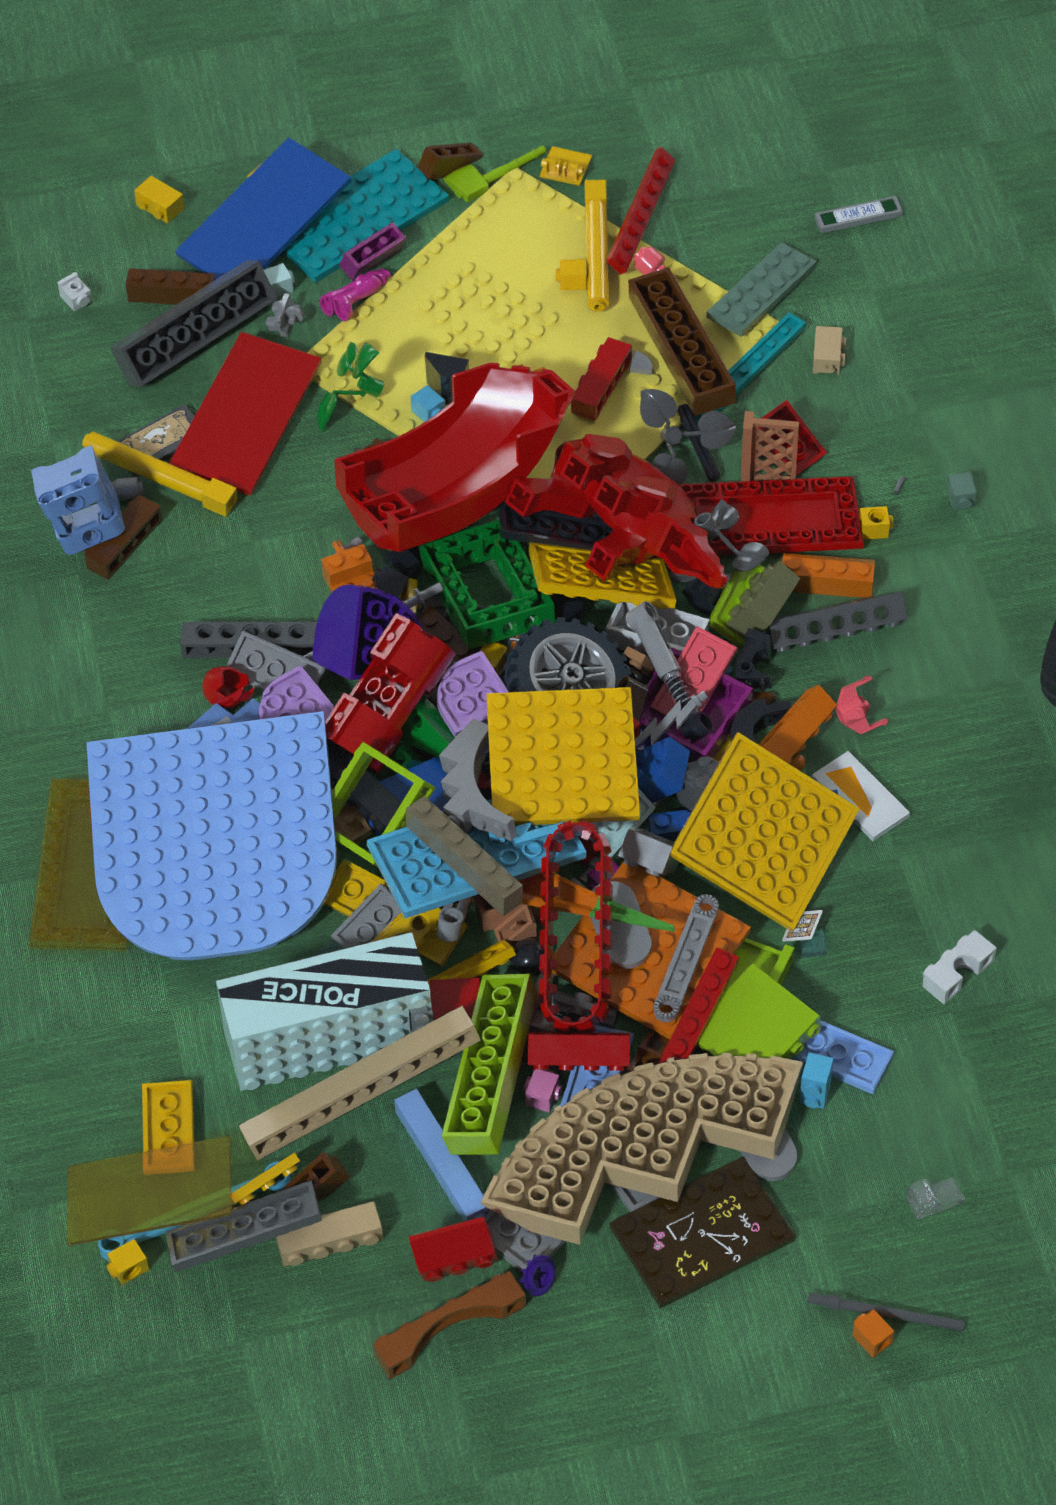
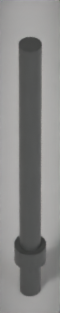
(834, 1303)

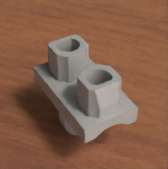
(285, 316)

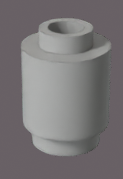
(128, 488)

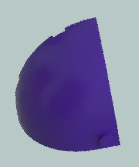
(352, 625)

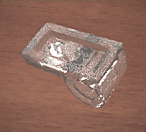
(931, 1198)

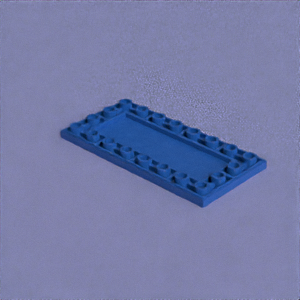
(265, 211)

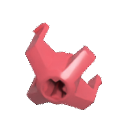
(853, 709)

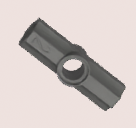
(579, 1006)

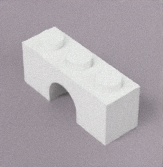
(971, 953)

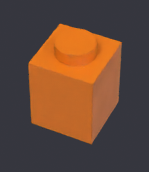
(873, 1333)

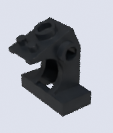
(755, 649)

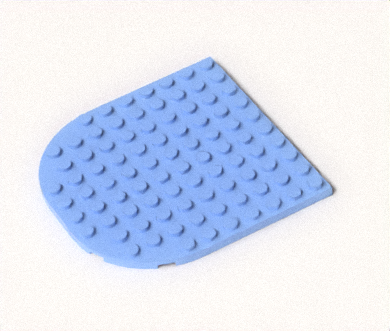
(213, 834)

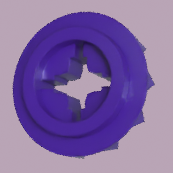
(543, 1280)

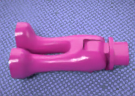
(342, 299)

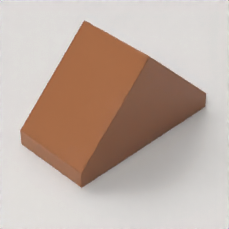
(517, 926)

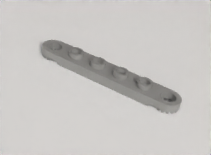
(686, 958)

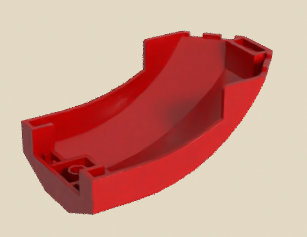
(456, 461)

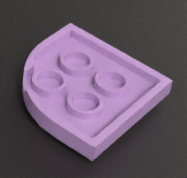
(464, 690)
(293, 695)

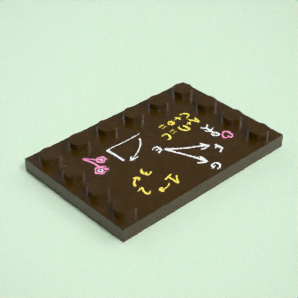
(707, 1234)

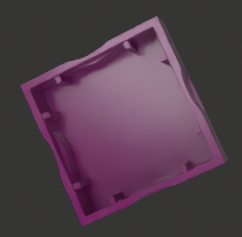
(721, 708)

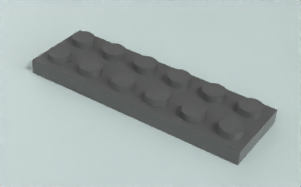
(246, 1226)

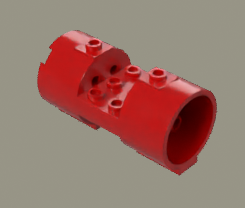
(402, 670)

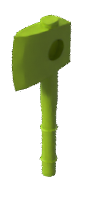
(470, 184)

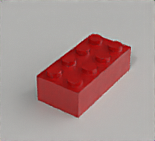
(579, 1049)

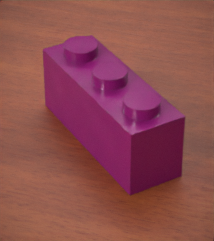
(372, 251)

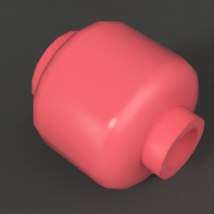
(648, 260)

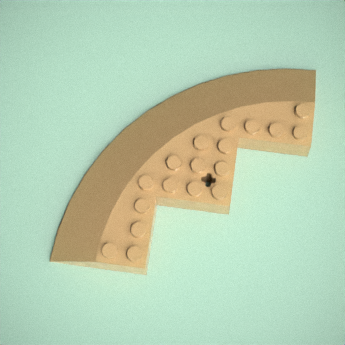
(641, 1136)

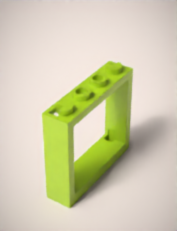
(351, 777)

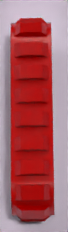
(553, 844)

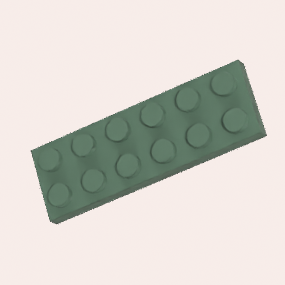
(761, 289)

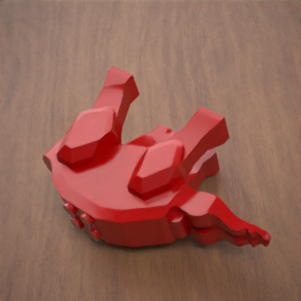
(630, 496)

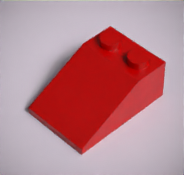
(808, 449)

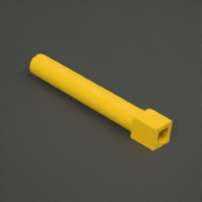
(596, 245)
(213, 494)

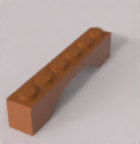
(494, 1299)

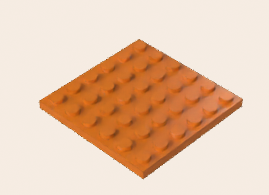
(638, 987)

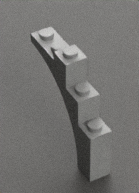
(466, 804)

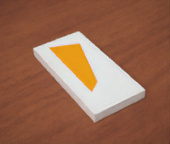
(878, 807)

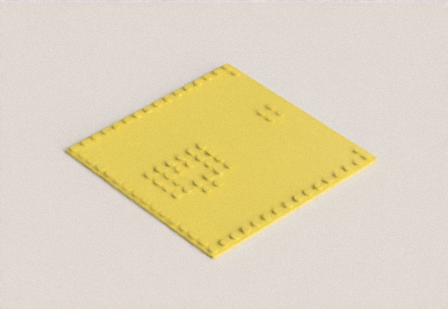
(494, 297)

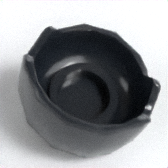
(527, 956)

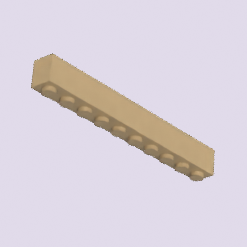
(359, 1083)

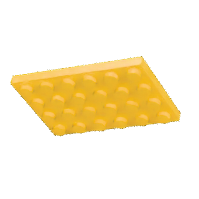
(564, 572)

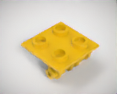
(565, 165)

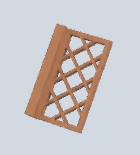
(752, 449)

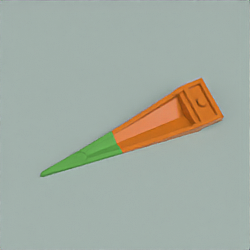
(584, 902)

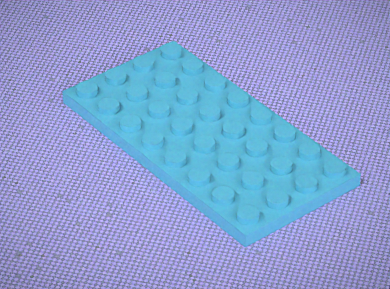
(425, 882)

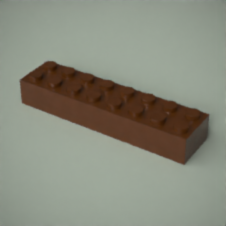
(682, 341)

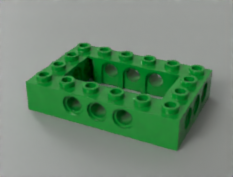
(472, 546)

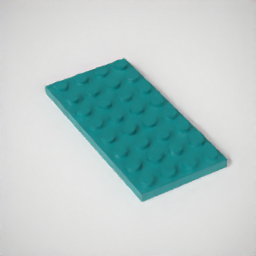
(378, 195)

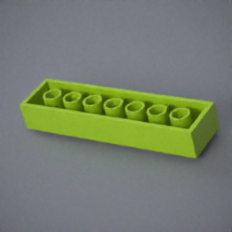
(490, 1066)

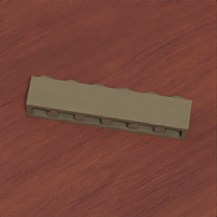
(464, 855)

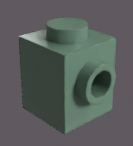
(961, 491)

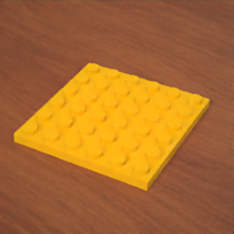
(563, 755)
(764, 831)

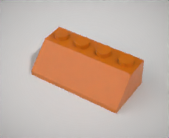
(831, 574)

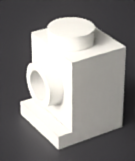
(74, 292)

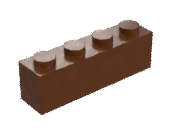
(164, 286)
(139, 521)

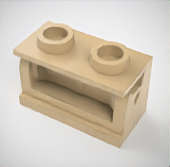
(828, 349)

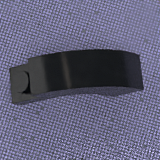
(758, 716)

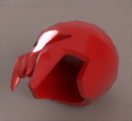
(226, 687)

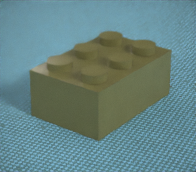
(763, 599)

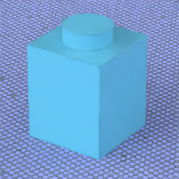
(426, 403)

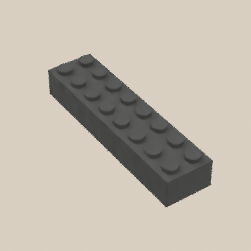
(193, 323)

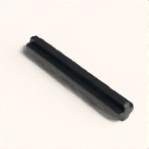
(703, 453)

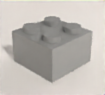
(648, 851)

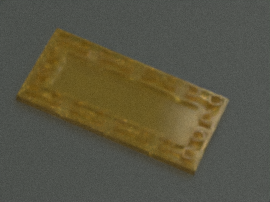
(66, 896)

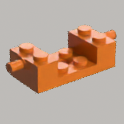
(348, 567)

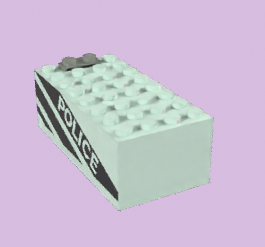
(323, 1010)

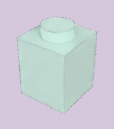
(280, 279)

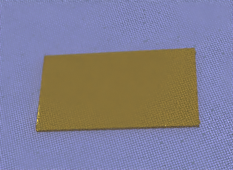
(149, 1191)

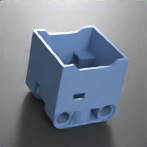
(63, 494)

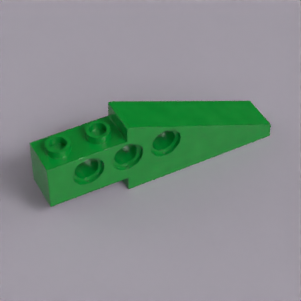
(427, 729)

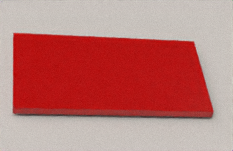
(246, 412)
(785, 513)

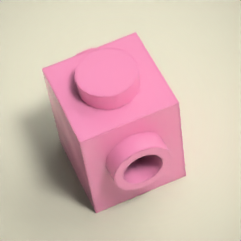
(542, 1090)

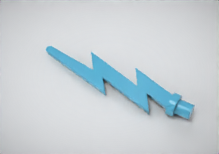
(525, 835)

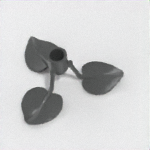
(658, 407)
(722, 519)

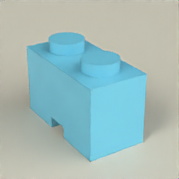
(816, 1080)

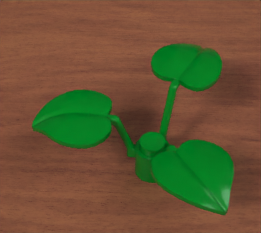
(366, 382)

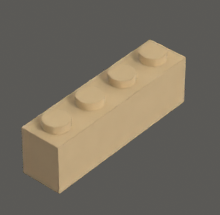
(335, 1233)

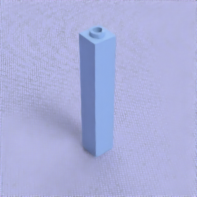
(447, 1168)

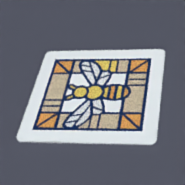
(805, 927)

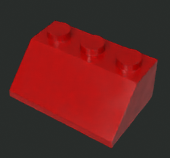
(454, 1249)

